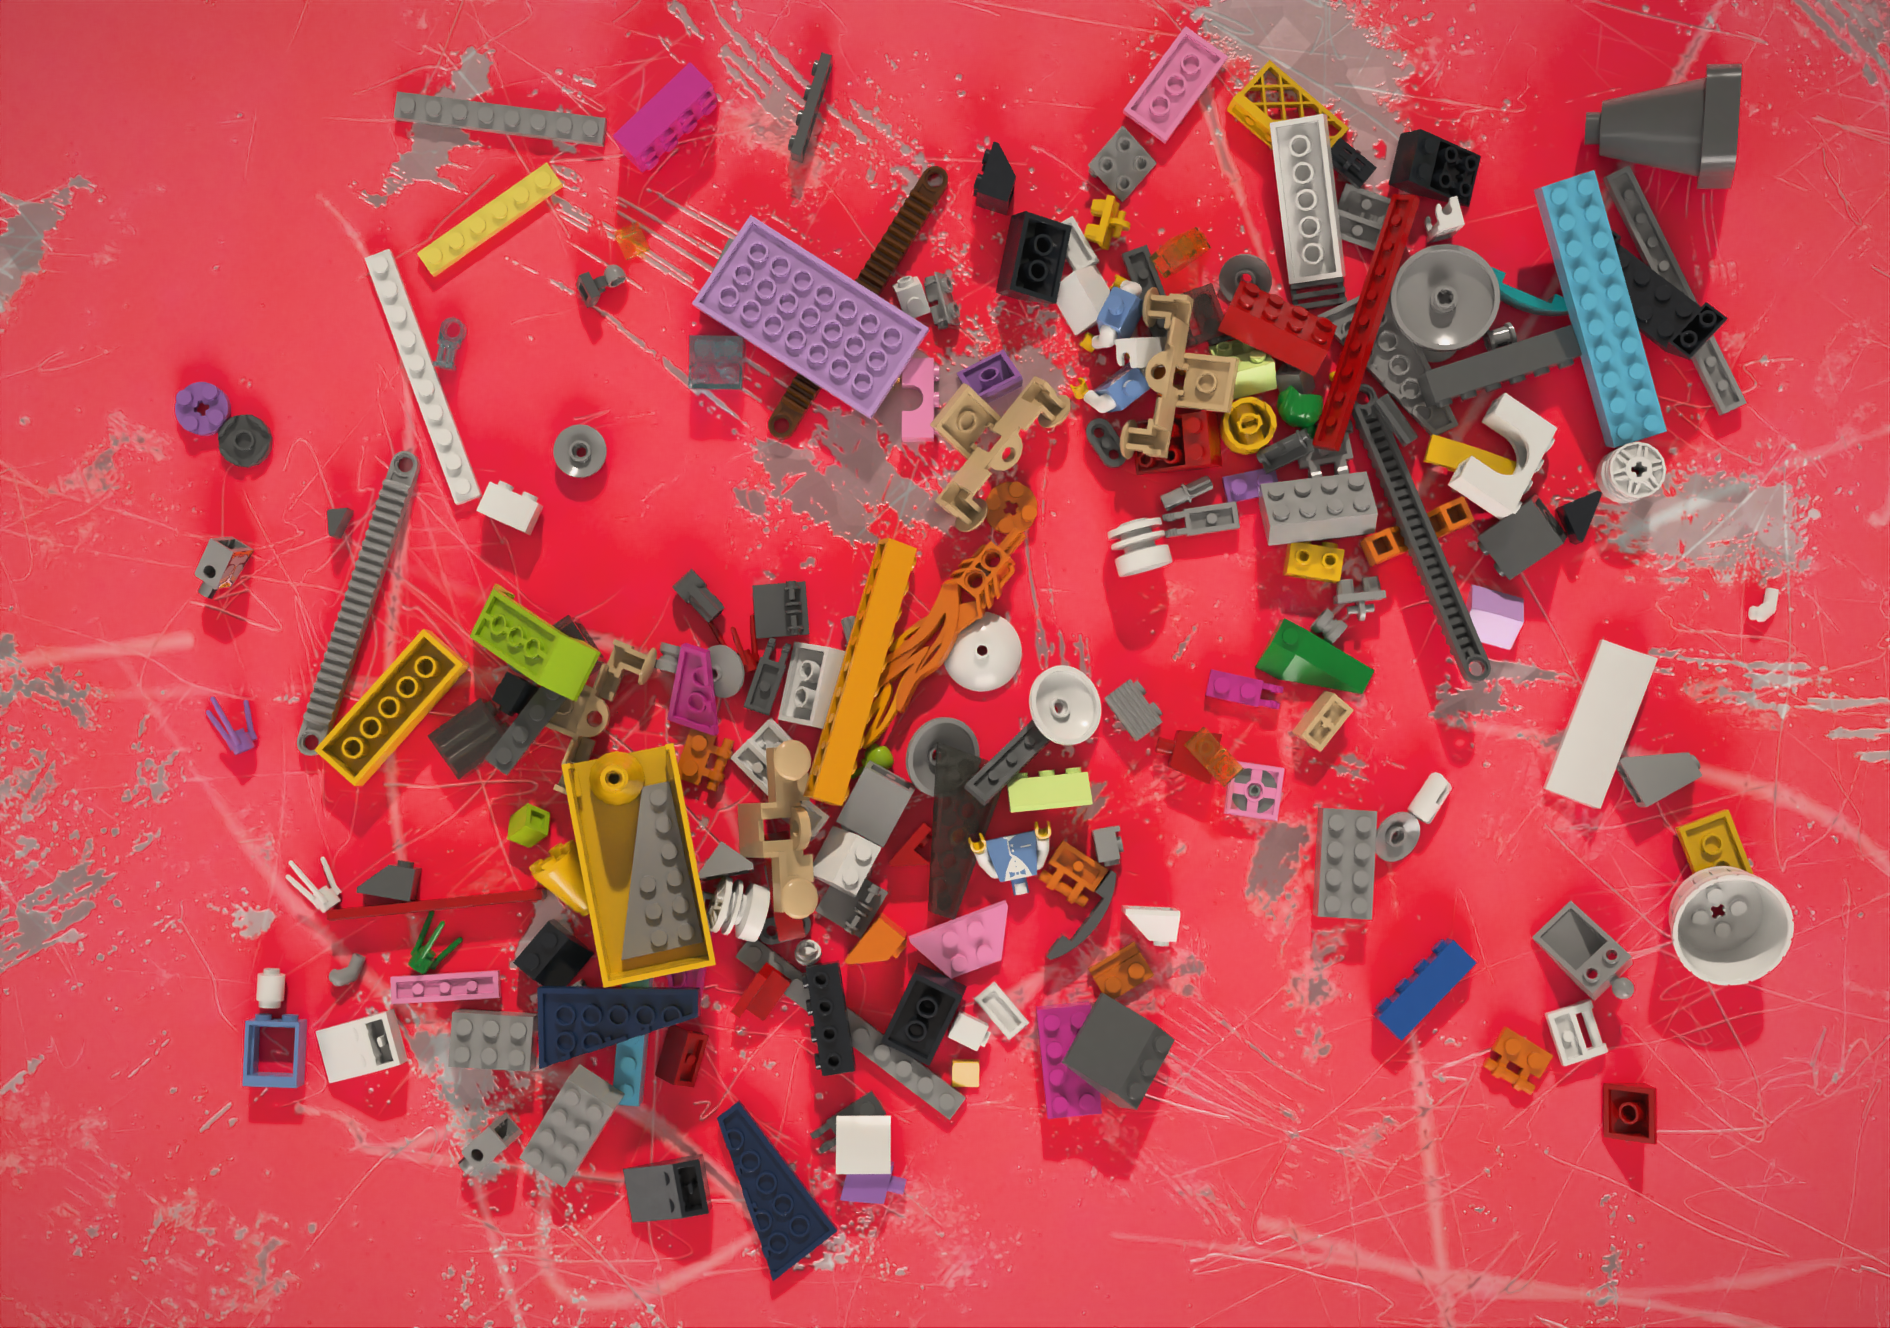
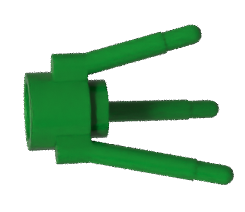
(423, 957)

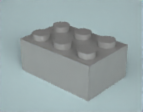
(493, 1040)

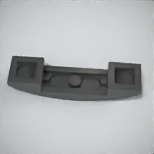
(1063, 944)

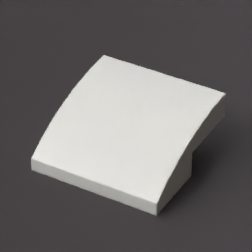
(752, 754)
(863, 1144)

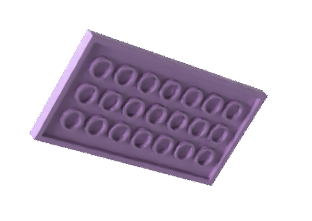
(810, 316)

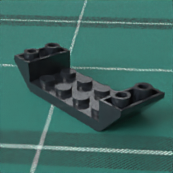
(1664, 311)

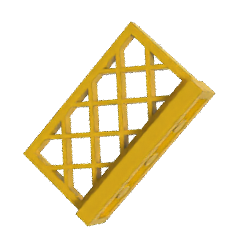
(1258, 120)

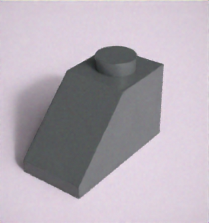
(394, 881)

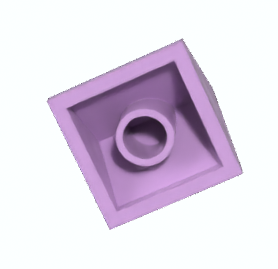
(1495, 615)

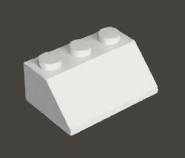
(810, 684)

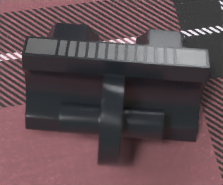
(1351, 163)

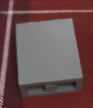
(875, 804)

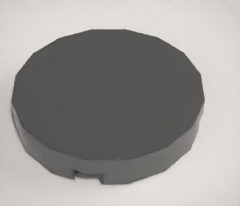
(245, 440)

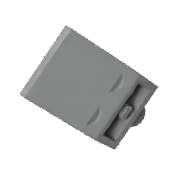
(1584, 947)

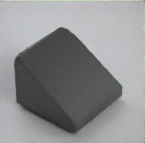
(338, 521)

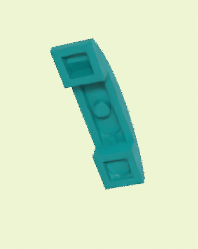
(1525, 302)

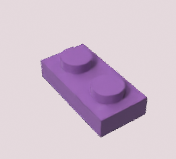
(1246, 484)

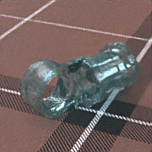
(449, 345)

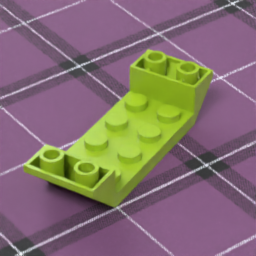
(534, 645)

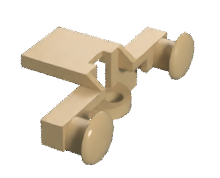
(1207, 382)
(965, 420)
(573, 715)
(790, 868)

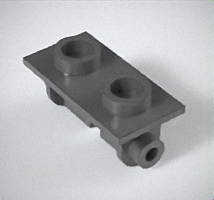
(1285, 451)

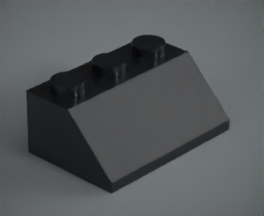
(1033, 258)

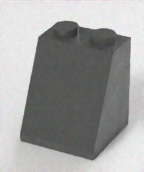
(1522, 538)

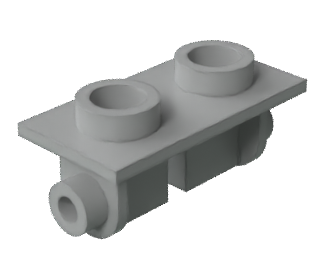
(947, 311)

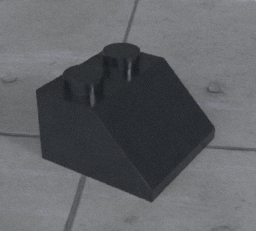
(553, 956)

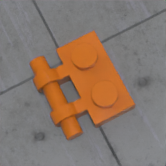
(696, 756)
(1078, 867)
(1522, 1053)

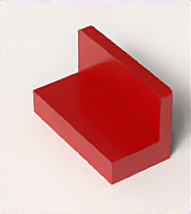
(762, 993)
(681, 1056)

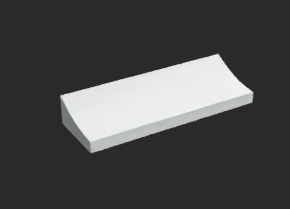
(1307, 198)
(1600, 724)

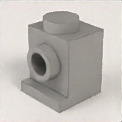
(1107, 845)

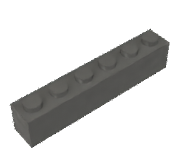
(1499, 366)

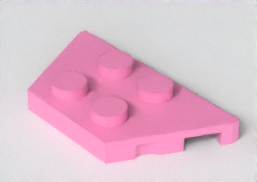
(965, 941)

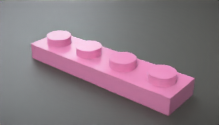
(445, 987)

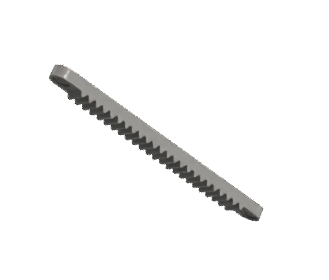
(358, 601)

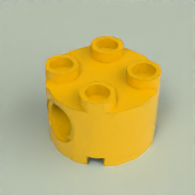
(1247, 425)

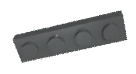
(813, 97)
(1143, 271)
(525, 730)
(1007, 763)

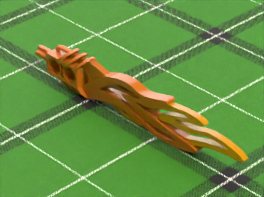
(915, 664)

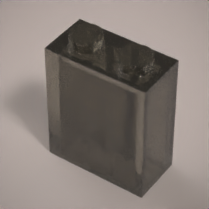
(469, 737)

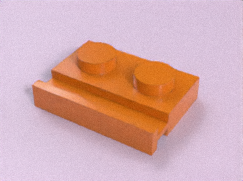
(1121, 971)

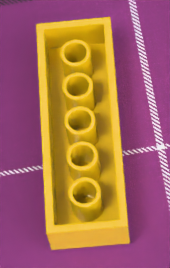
(392, 708)

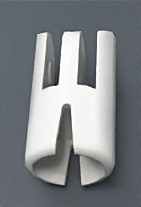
(1430, 798)

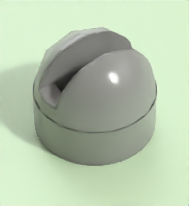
(614, 275)

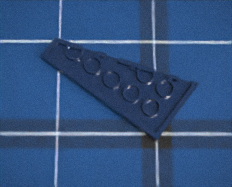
(593, 1018)

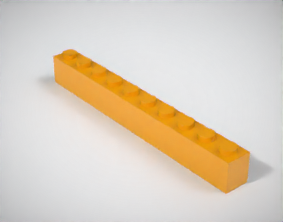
(860, 672)

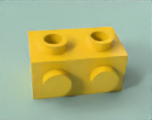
(1314, 561)

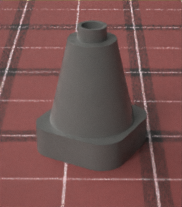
(1676, 127)

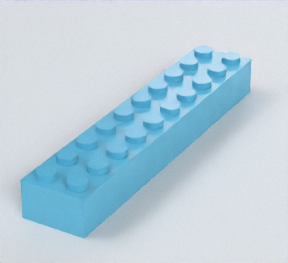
(1600, 309)

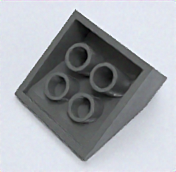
(1118, 1052)

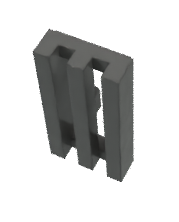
(1340, 290)

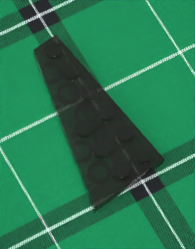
(955, 819)

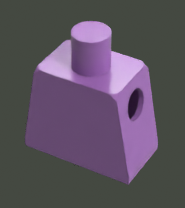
(871, 1187)

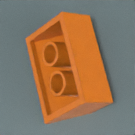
(879, 942)

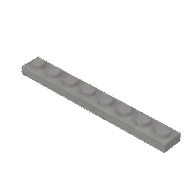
(500, 119)

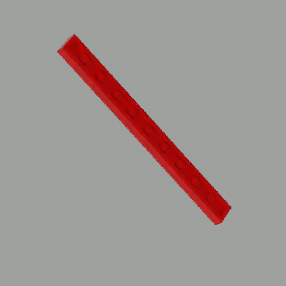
(1366, 322)

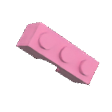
(920, 376)

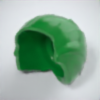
(1300, 409)

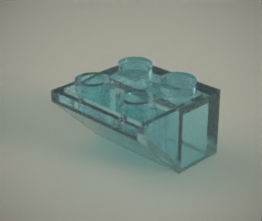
(716, 362)

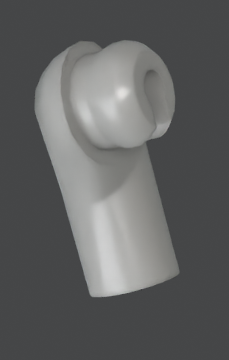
(349, 974)

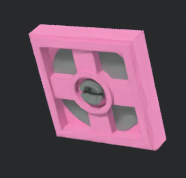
(1255, 792)

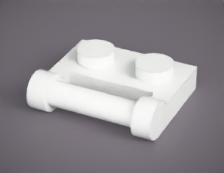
(1568, 1036)

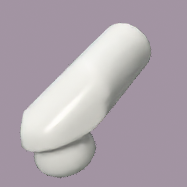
(1767, 608)

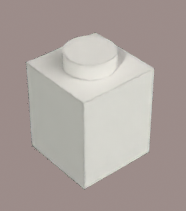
(969, 1031)

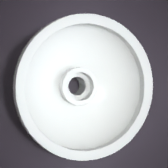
(995, 667)
(1076, 704)

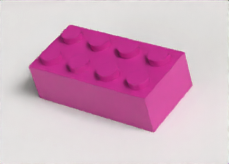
(666, 118)
(1063, 1089)

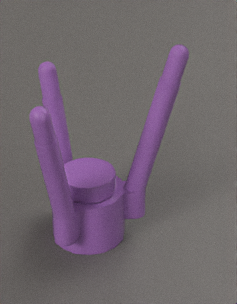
(238, 740)

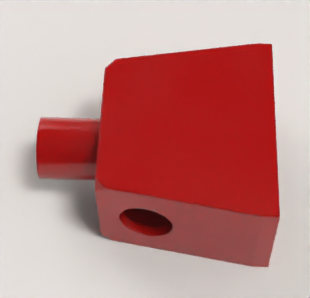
(1181, 759)

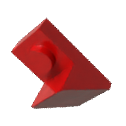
(907, 854)

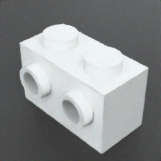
(510, 507)

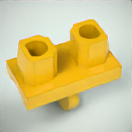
(1111, 222)

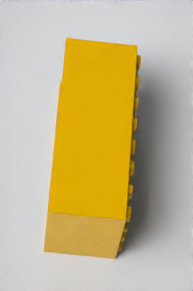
(606, 853)

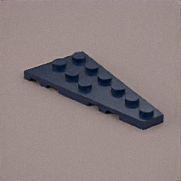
(779, 1203)

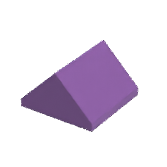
(992, 376)

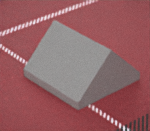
(725, 862)

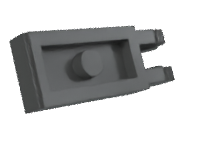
(767, 680)
(865, 1105)

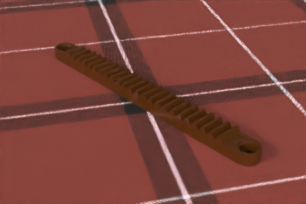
(874, 277)

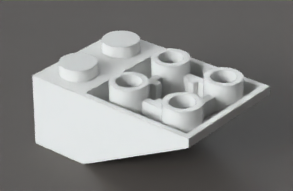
(362, 1046)

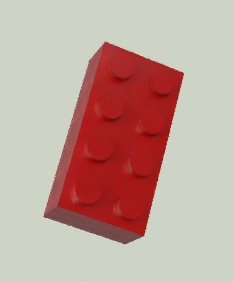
(1278, 328)

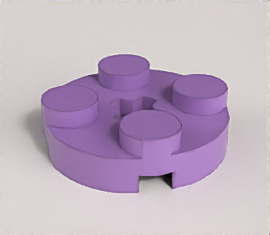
(188, 401)

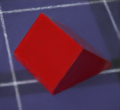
(1630, 1112)

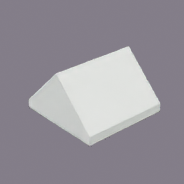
(1082, 298)

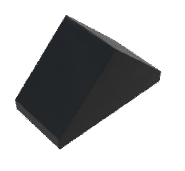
(1578, 515)

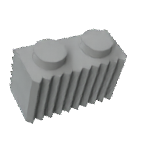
(1133, 709)

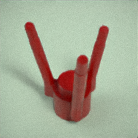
(749, 660)

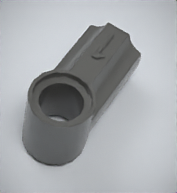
(694, 591)

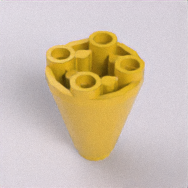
(630, 781)
(563, 876)

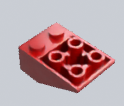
(1191, 447)

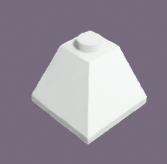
(1155, 923)

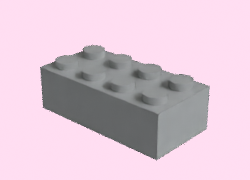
(1317, 508)
(1344, 863)
(571, 1125)

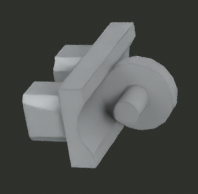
(1371, 592)

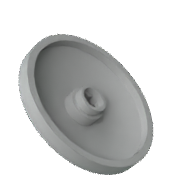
(1444, 298)

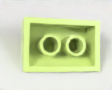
(1049, 790)

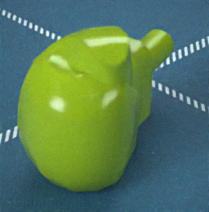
(878, 754)

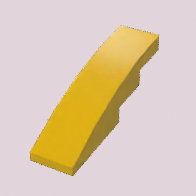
(1451, 453)

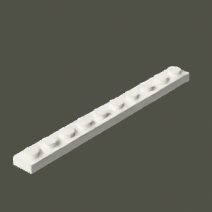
(423, 377)

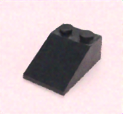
(923, 1014)

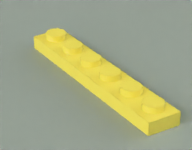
(490, 219)

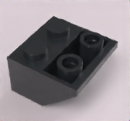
(997, 184)

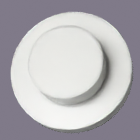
(807, 952)

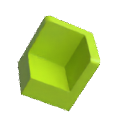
(528, 825)

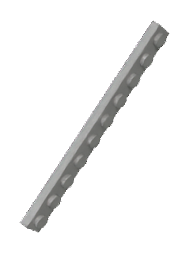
(1659, 257)
(864, 1037)

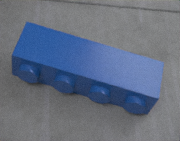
(1424, 988)

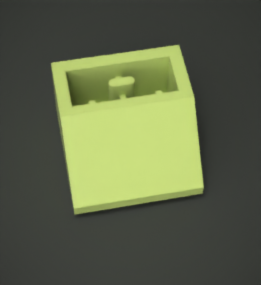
(1255, 368)

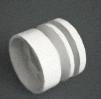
(1623, 485)
(1139, 546)
(744, 910)

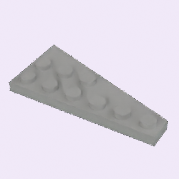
(1395, 366)
(660, 893)

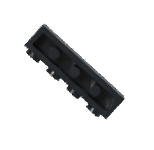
(830, 1018)

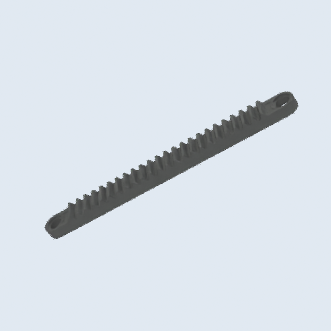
(1420, 538)

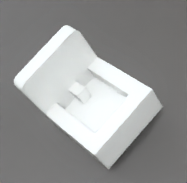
(911, 296)

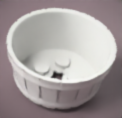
(1742, 941)

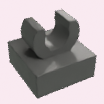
(590, 289)

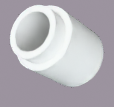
(270, 988)

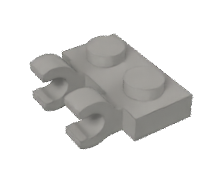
(1324, 457)

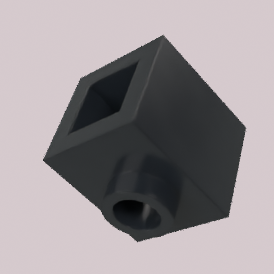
(514, 694)

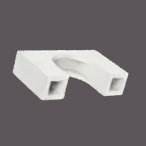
(1530, 439)

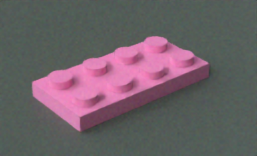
(1175, 84)

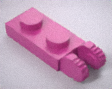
(1240, 689)

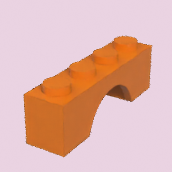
(1390, 543)

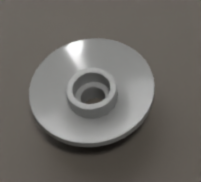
(1241, 264)
(569, 443)
(729, 671)
(1397, 836)

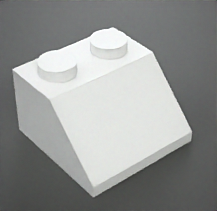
(845, 860)

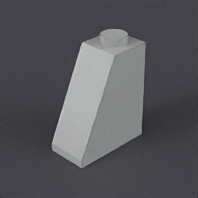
(1657, 775)

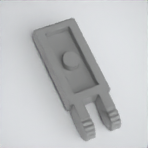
(1204, 519)

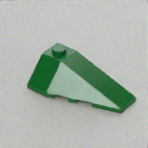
(1306, 659)

